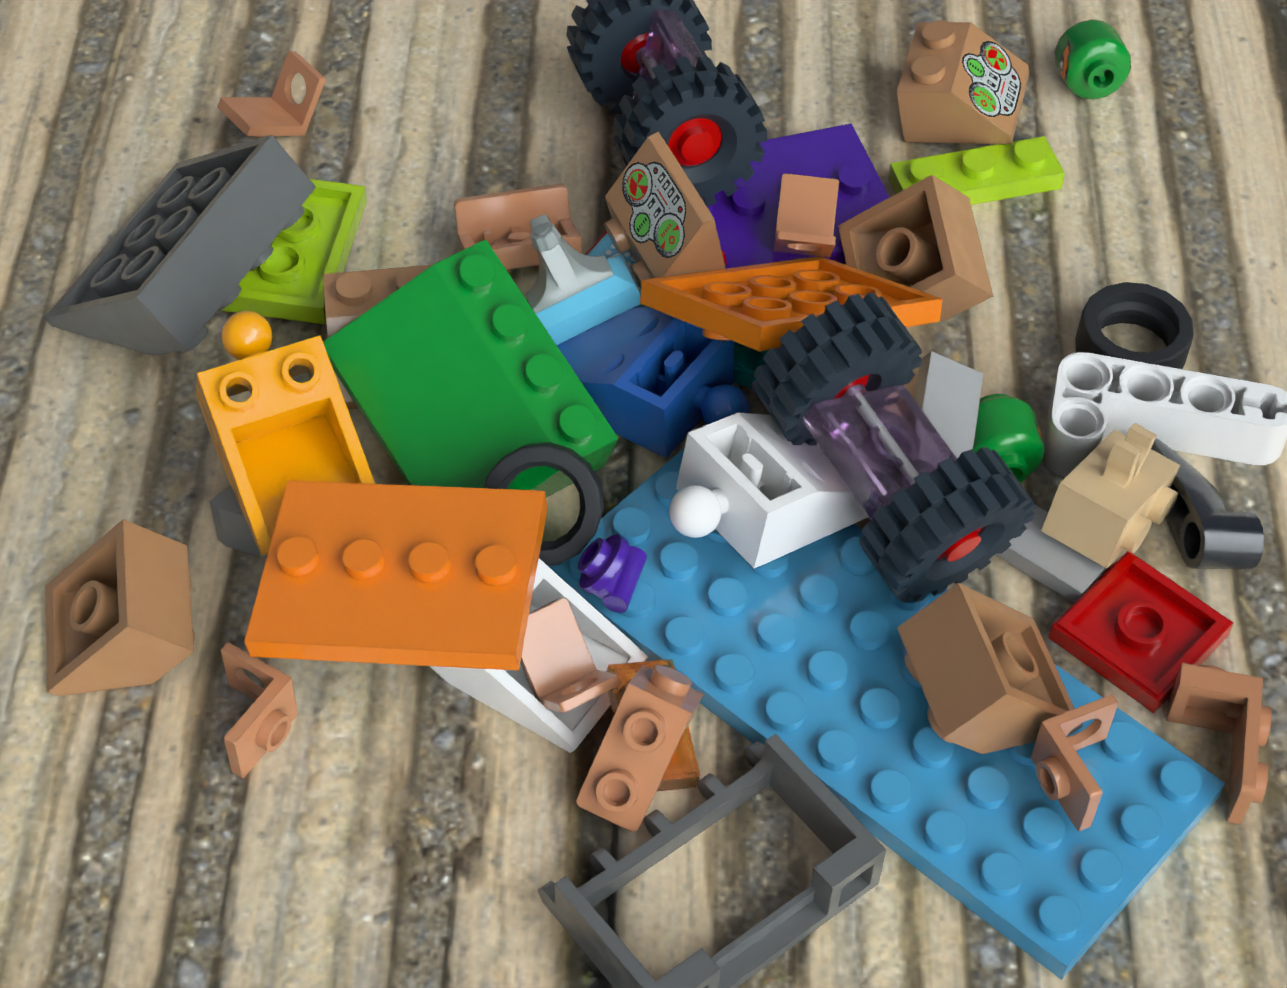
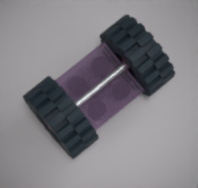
(654, 69)
(845, 389)

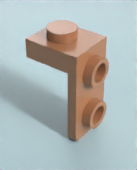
(1230, 704)
(639, 746)

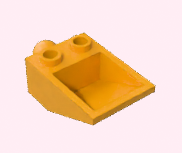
(283, 427)

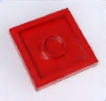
(1139, 630)

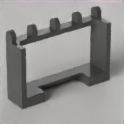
(834, 885)

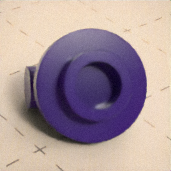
(611, 571)

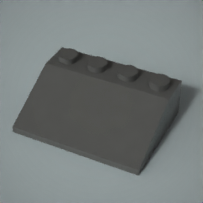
(186, 249)

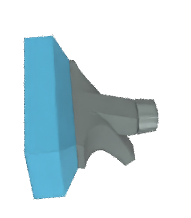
(575, 288)

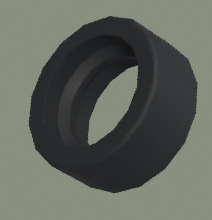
(1141, 306)
(578, 471)

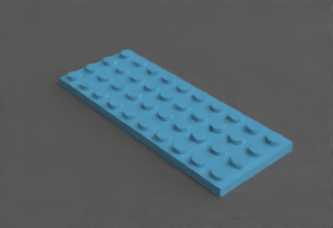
(820, 662)

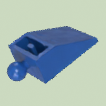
(655, 376)

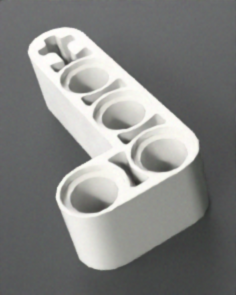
(1181, 406)

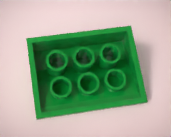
(464, 375)

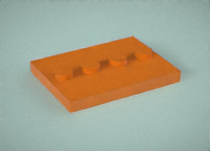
(768, 299)
(399, 575)

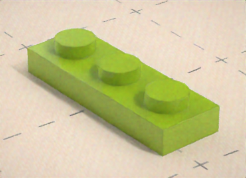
(987, 171)

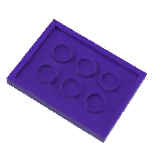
(749, 216)

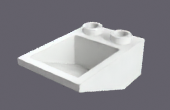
(759, 489)
(510, 691)

